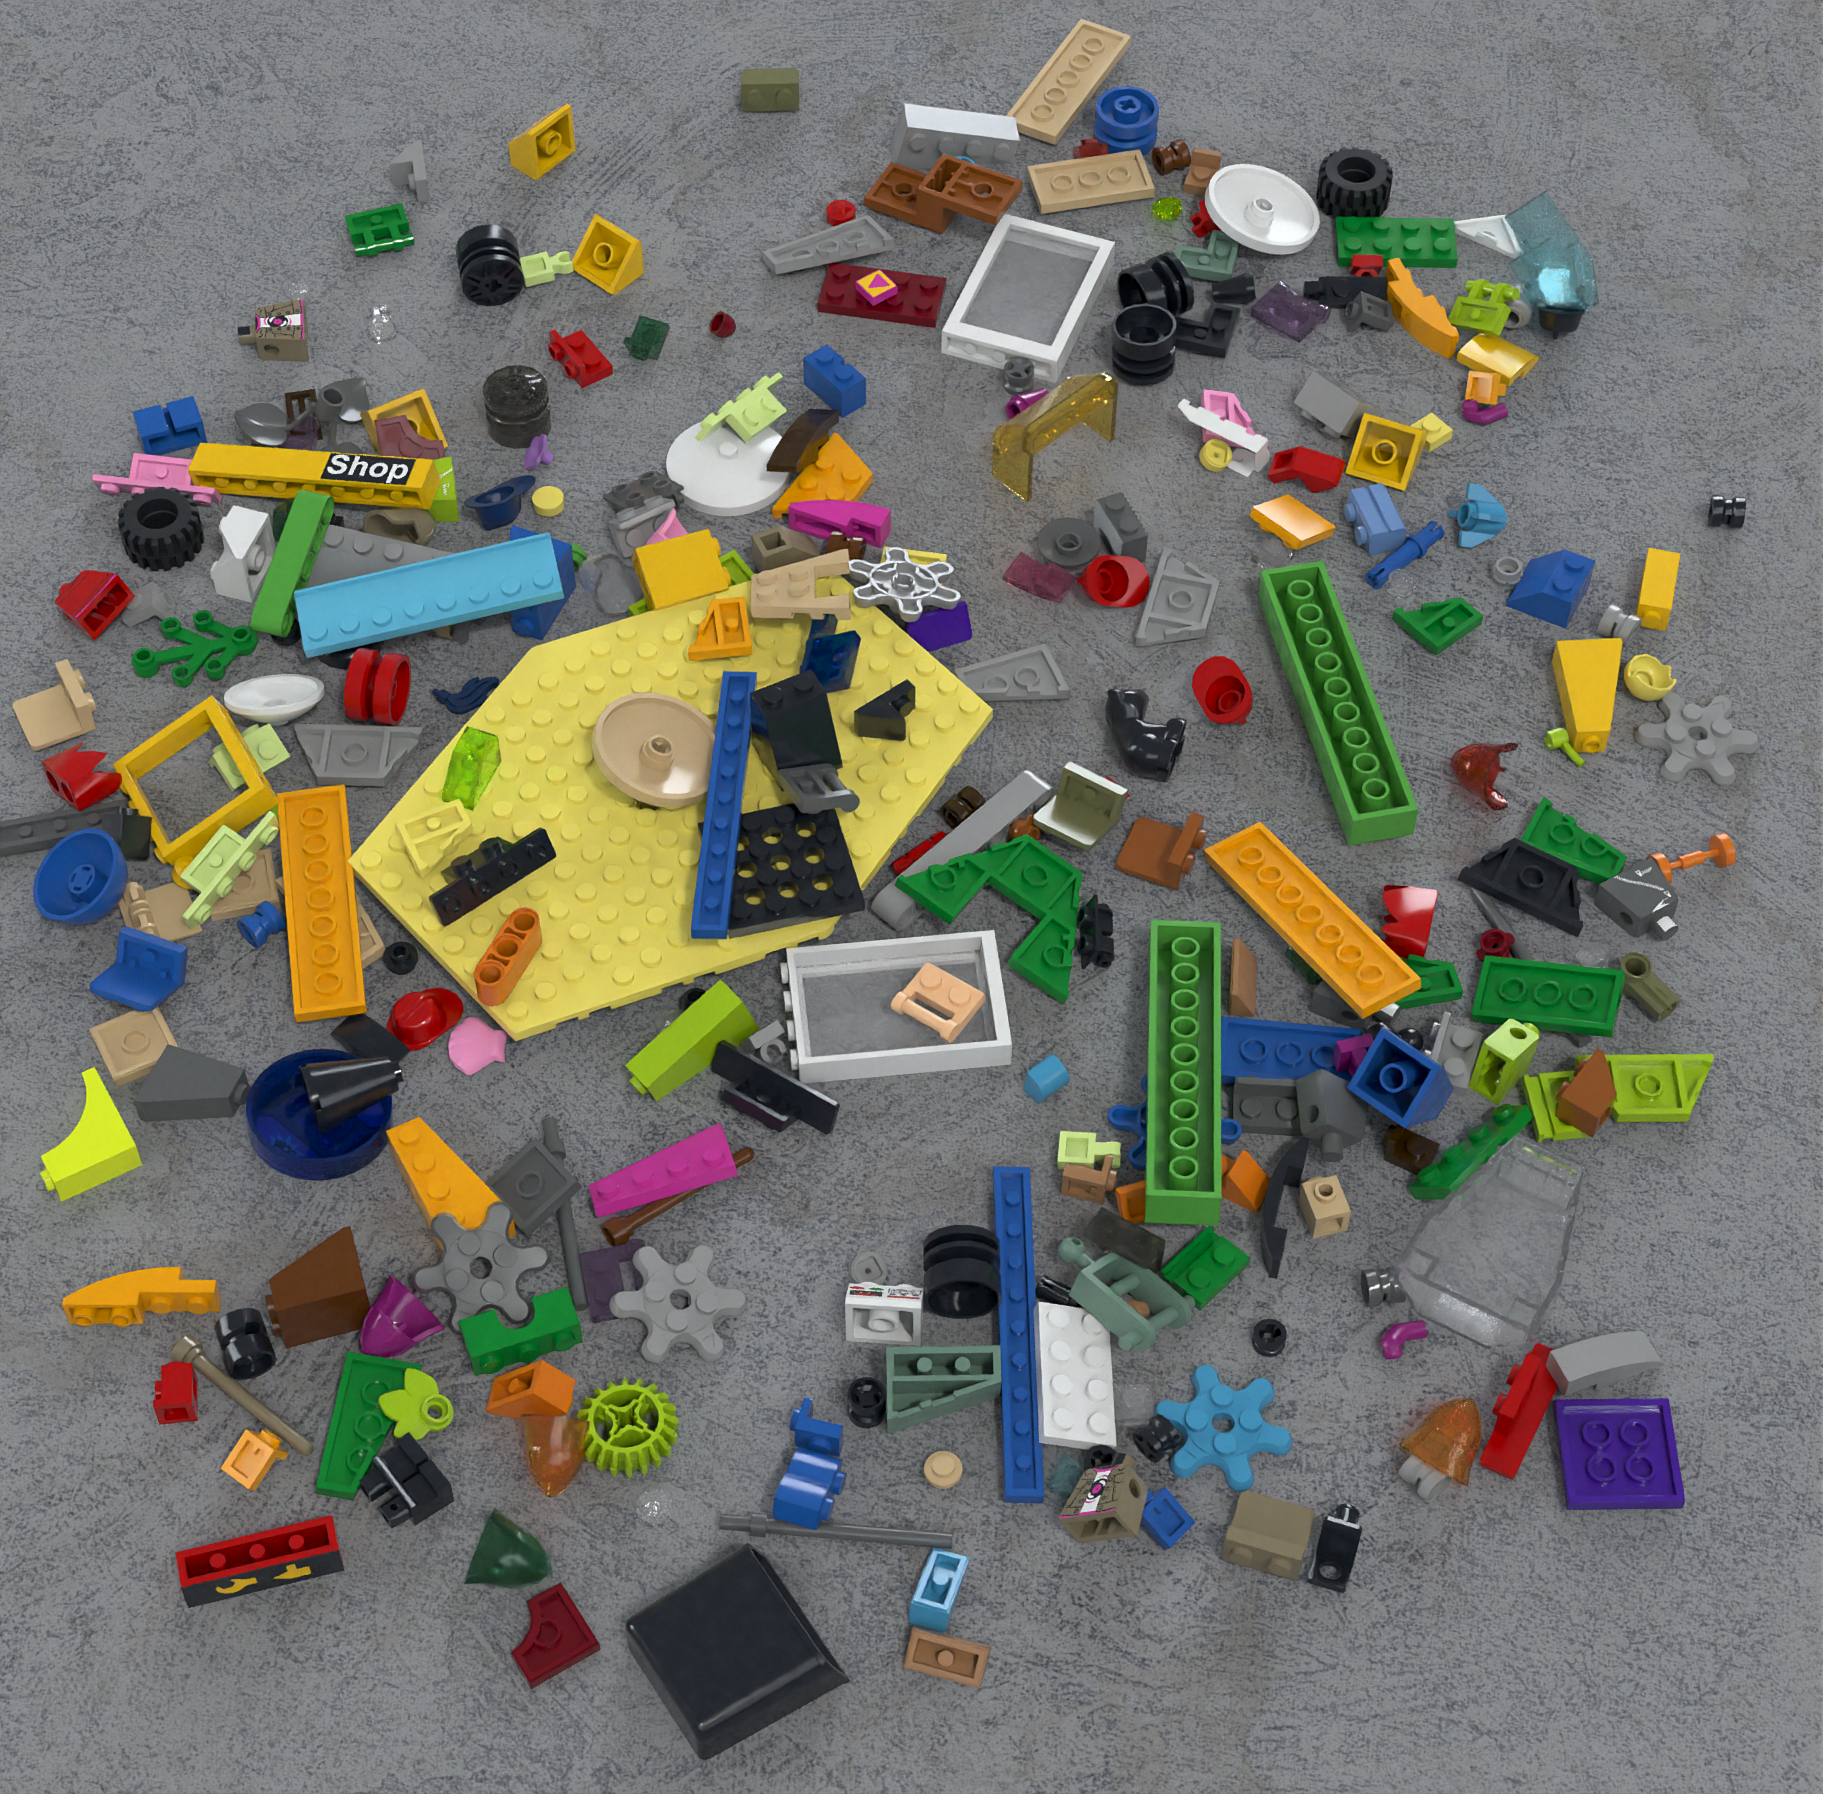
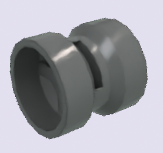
(1380, 1287)

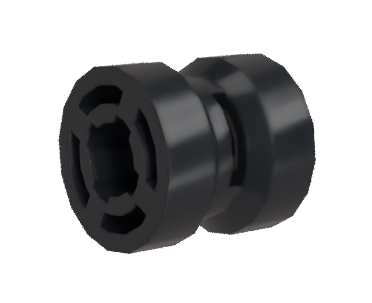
(1726, 511)
(863, 1394)

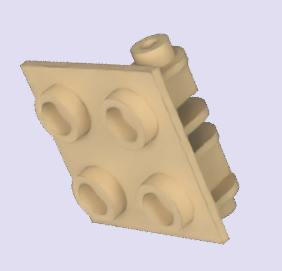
(158, 911)

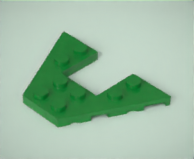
(1030, 878)

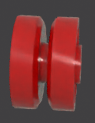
(377, 687)

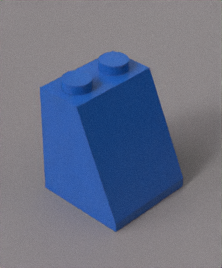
(537, 619)
(1401, 1081)

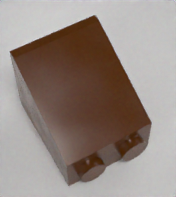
(319, 1293)

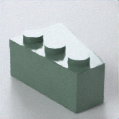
(938, 1381)

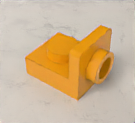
(253, 1457)

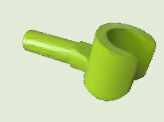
(1559, 738)

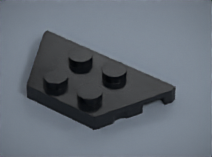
(1530, 883)

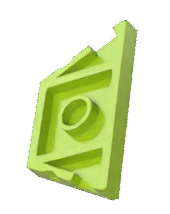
(1656, 1085)

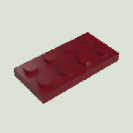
(915, 304)

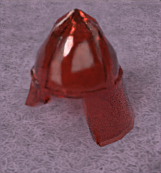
(1478, 768)

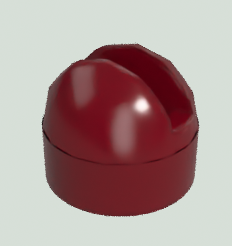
(722, 325)

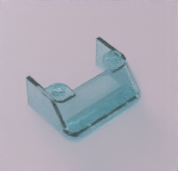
(1553, 259)

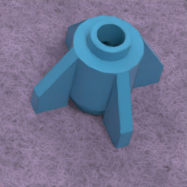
(1481, 516)

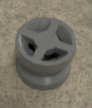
(1018, 376)

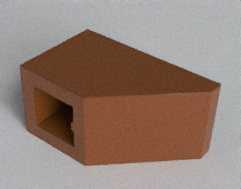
(1589, 1097)

